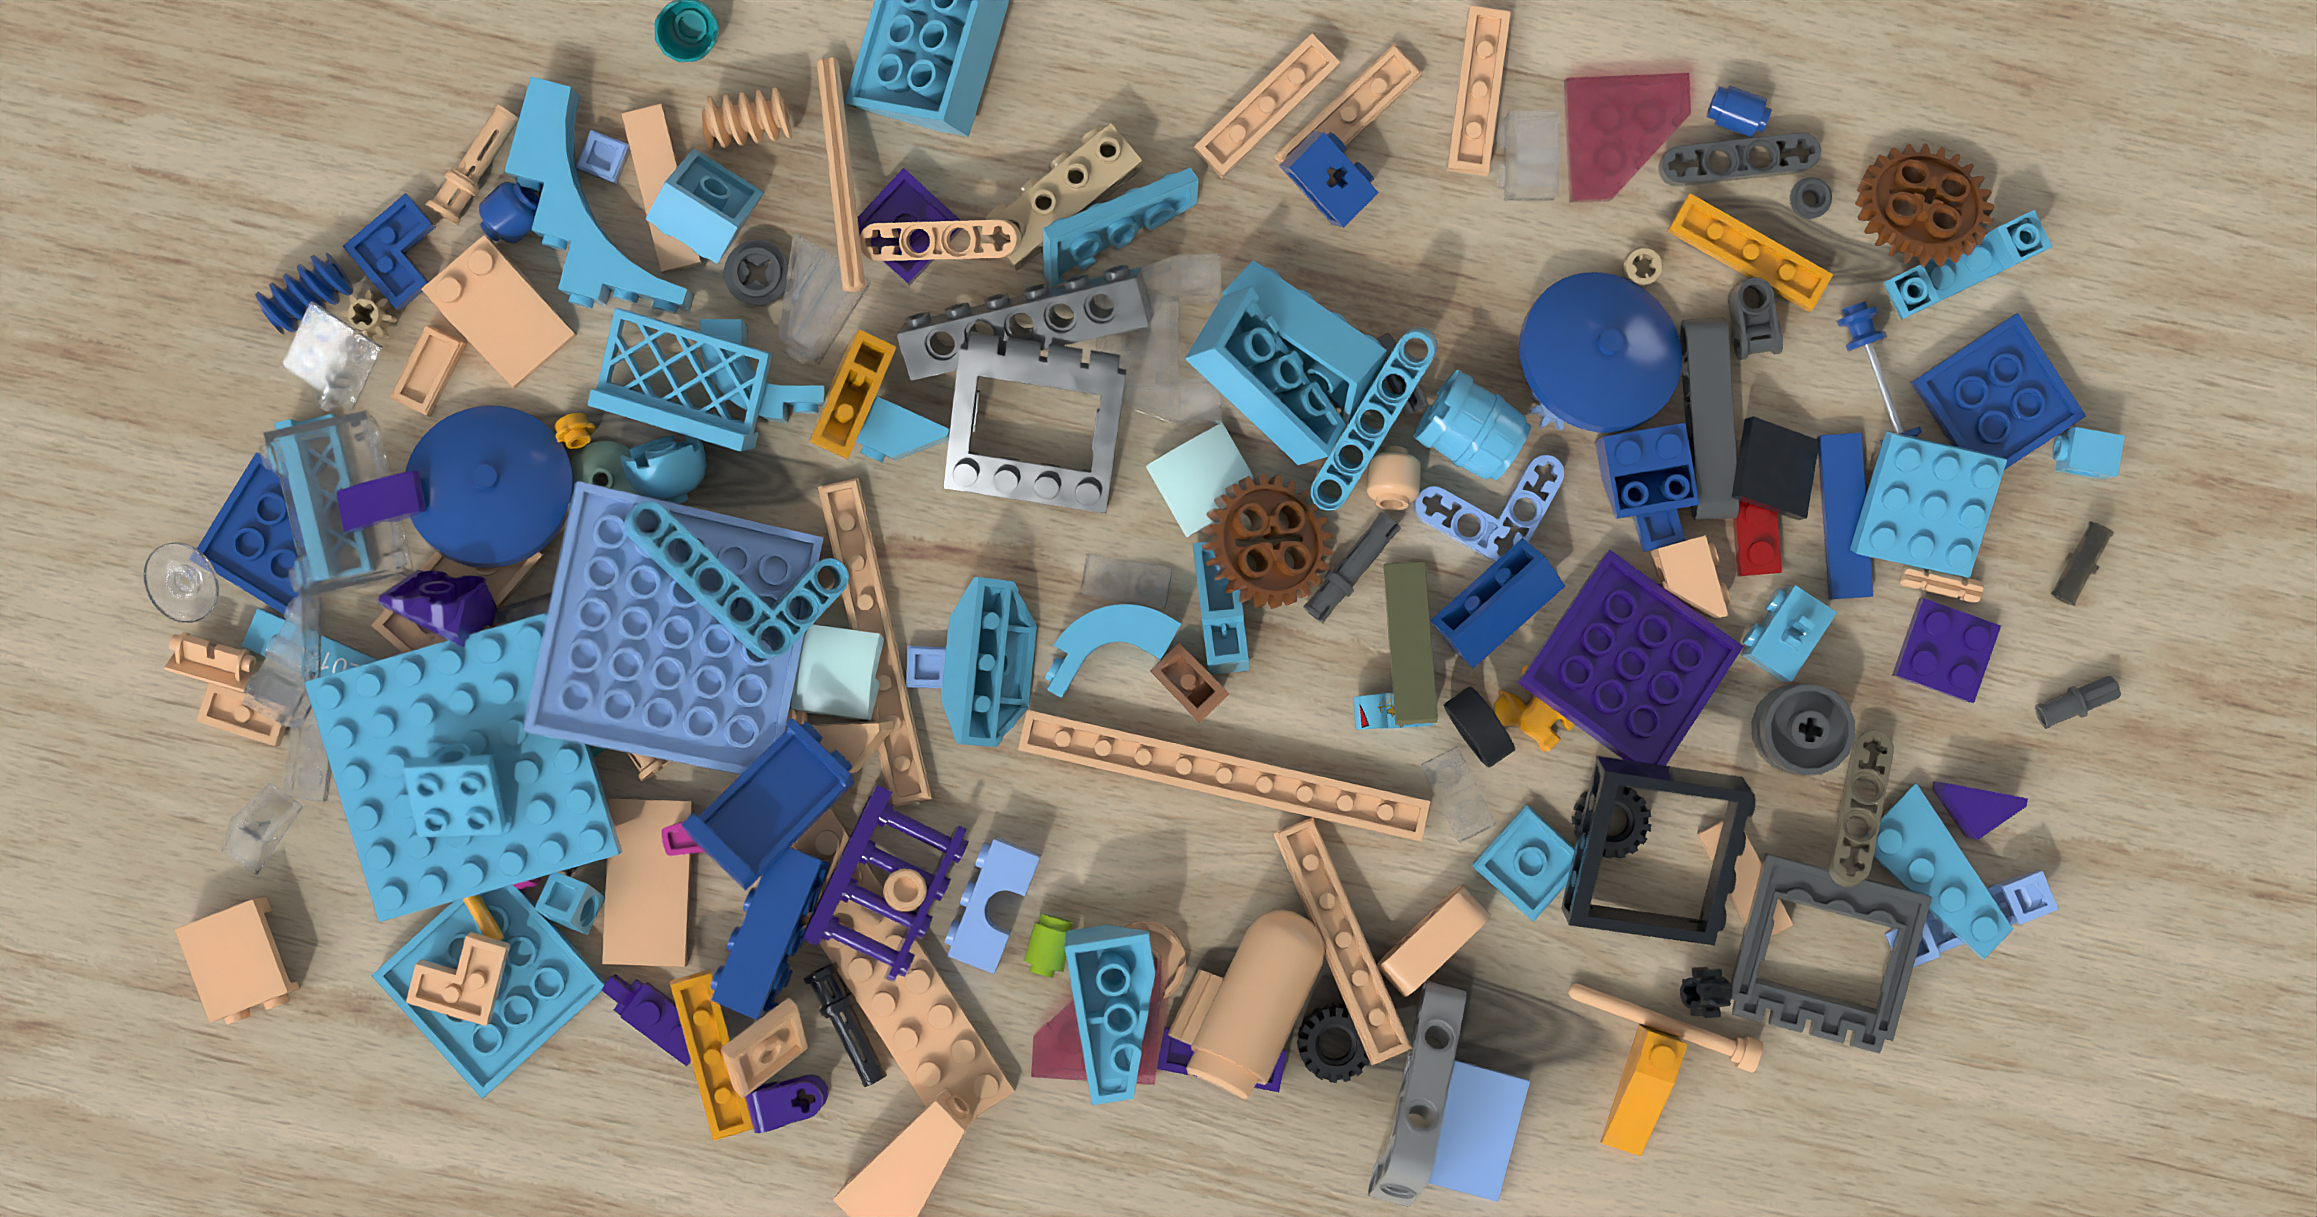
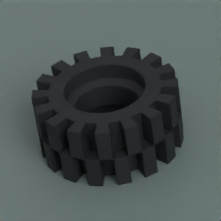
(1636, 825)
(1315, 1060)

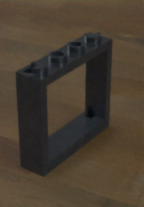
(1594, 826)

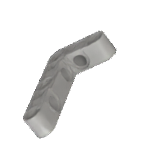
(1411, 1153)

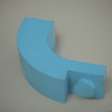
(775, 397)
(1114, 623)

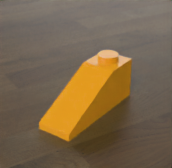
(852, 393)
(1643, 1089)

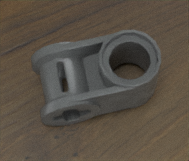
(1756, 322)

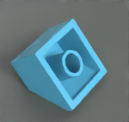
(704, 205)

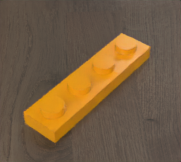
(1749, 252)
(705, 1036)

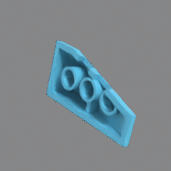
(1111, 993)

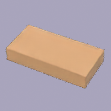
(428, 370)

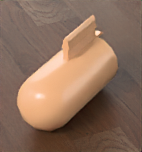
(1246, 1017)

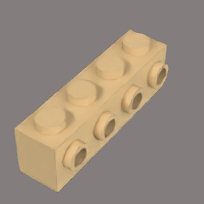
(1068, 189)

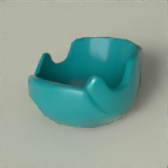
(686, 30)

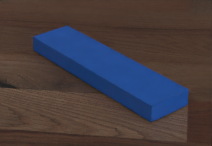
(1842, 502)

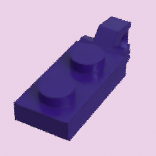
(650, 1014)

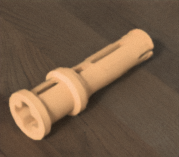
(500, 121)

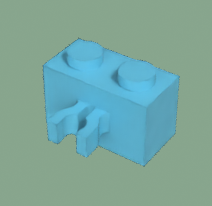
(1787, 632)

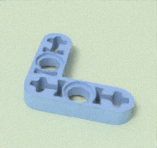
(1490, 526)

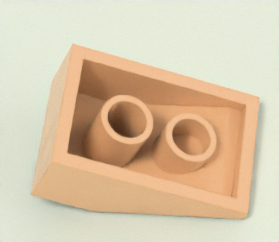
(499, 310)

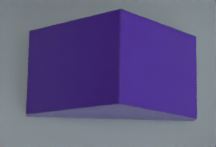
(1975, 809)

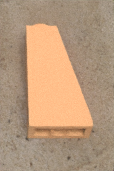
(909, 1165)

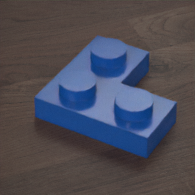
(382, 249)

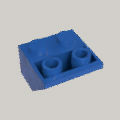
(1647, 470)

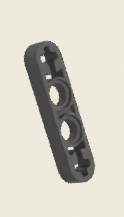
(1740, 164)

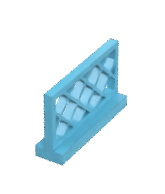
(671, 414)

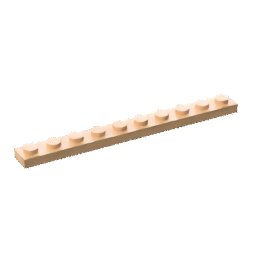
(1224, 775)

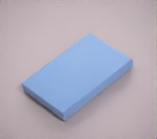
(1478, 1130)

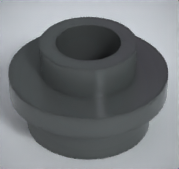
(1819, 189)

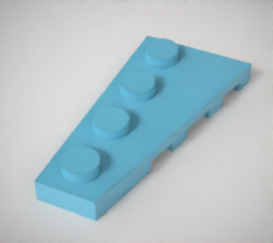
(1115, 222)
(1927, 860)

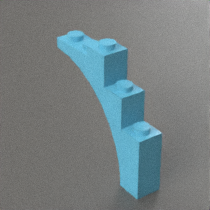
(545, 158)

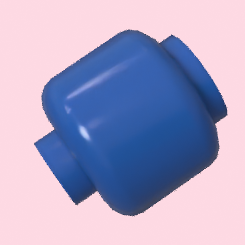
(508, 212)

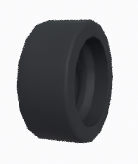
(1479, 727)

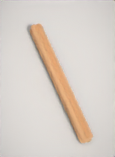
(840, 175)

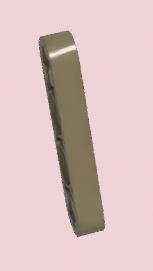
(1866, 809)

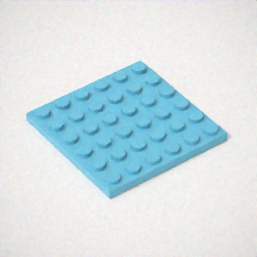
(469, 697)

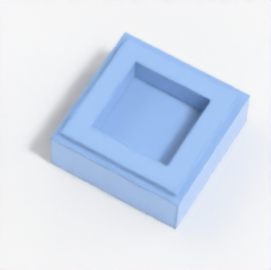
(603, 157)
(925, 666)

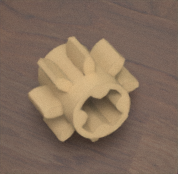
(379, 314)

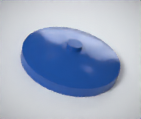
(1600, 352)
(491, 486)

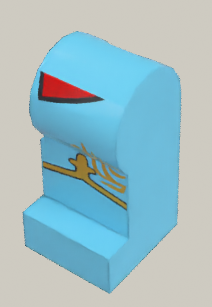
(1377, 712)

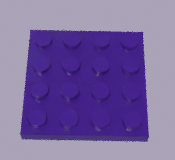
(1630, 663)

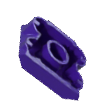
(443, 603)

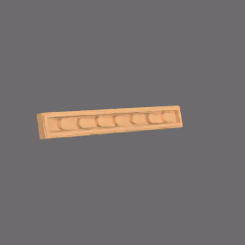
(869, 612)

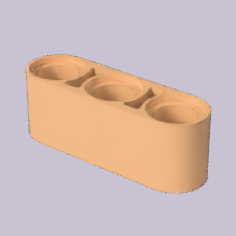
(1433, 940)

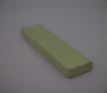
(1410, 643)

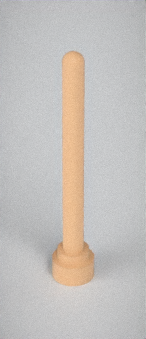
(1744, 1052)

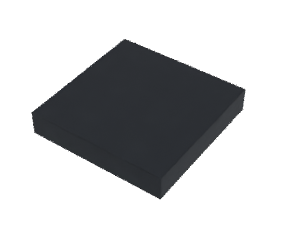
(1775, 468)

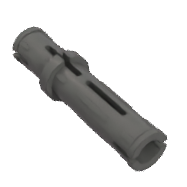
(1346, 574)

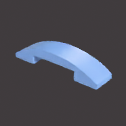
(2018, 898)

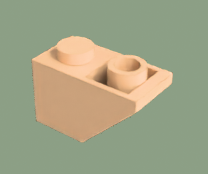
(1691, 576)

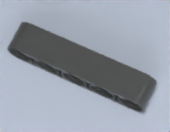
(1709, 415)

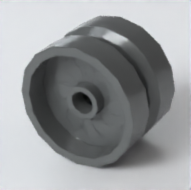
(1827, 734)

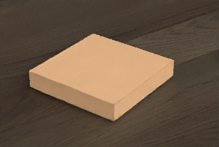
(765, 1047)

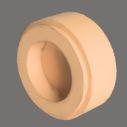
(904, 890)

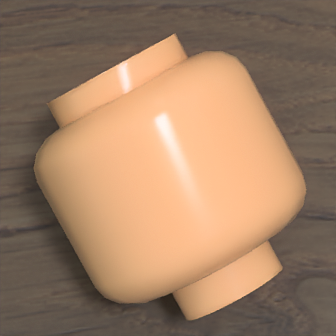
(1394, 478)

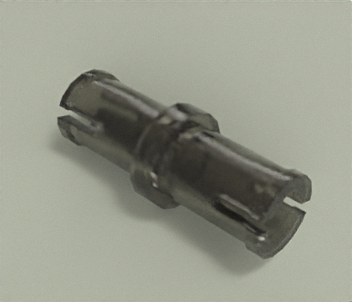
(2082, 563)

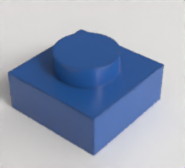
(1658, 529)

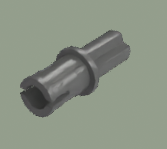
(2077, 701)

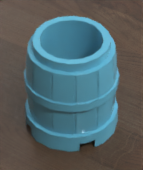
(1473, 427)

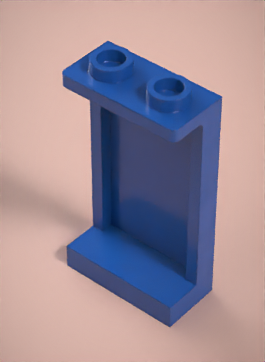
(771, 804)

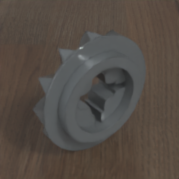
(737, 272)

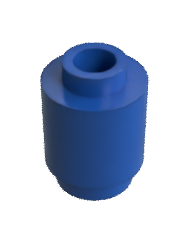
(1739, 110)

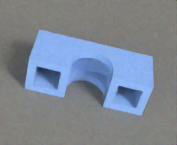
(976, 937)

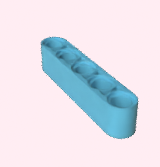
(1362, 435)

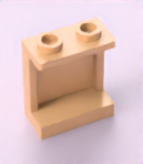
(235, 961)

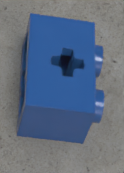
(1308, 169)

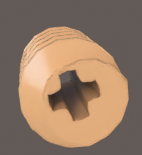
(744, 118)

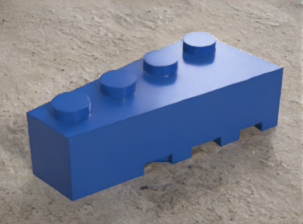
(769, 934)

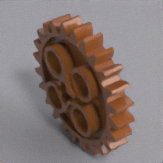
(1924, 205)
(1273, 578)

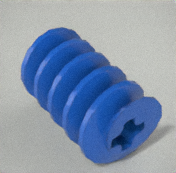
(314, 285)

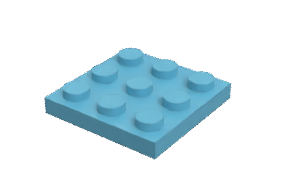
(1928, 504)

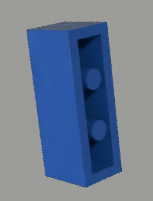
(1498, 603)

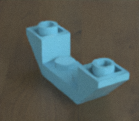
(1997, 252)

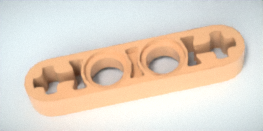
(939, 240)

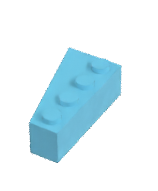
(1332, 350)
(1264, 379)

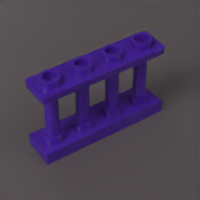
(844, 887)

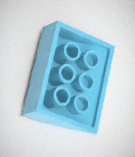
(927, 61)

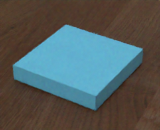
(1527, 862)

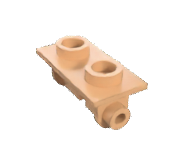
(215, 665)

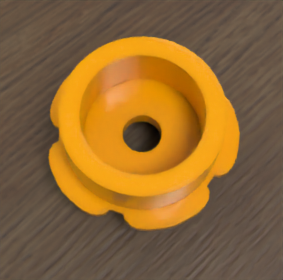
(574, 430)

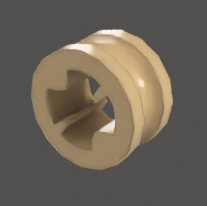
(1654, 265)

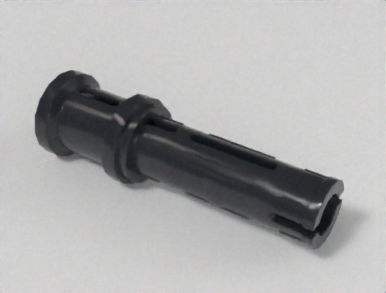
(870, 1069)

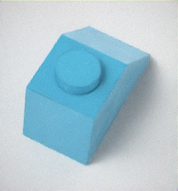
(897, 432)

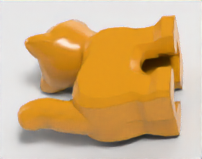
(1533, 719)

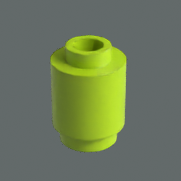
(1047, 945)

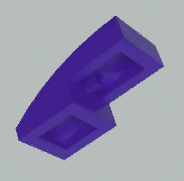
(381, 501)

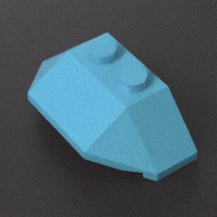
(988, 662)

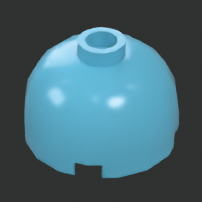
(666, 468)

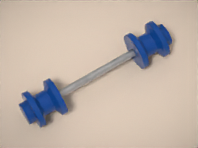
(1863, 333)

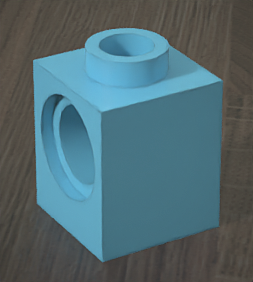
(2088, 453)
(569, 902)

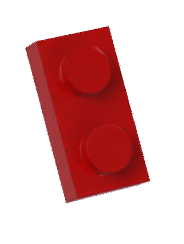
(1756, 541)

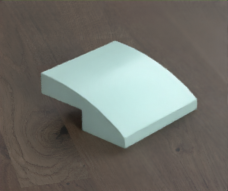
(1198, 474)
(837, 673)

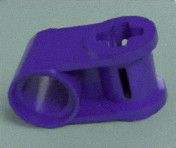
(778, 1102)

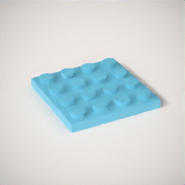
(539, 991)

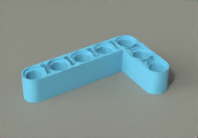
(731, 587)

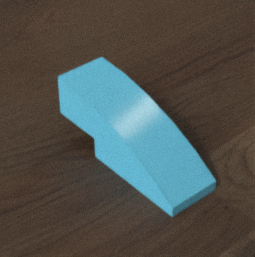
(1220, 617)

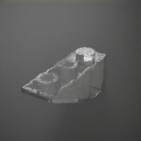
(290, 661)

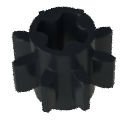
(1706, 992)

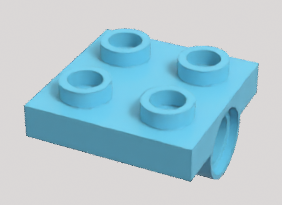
(454, 793)

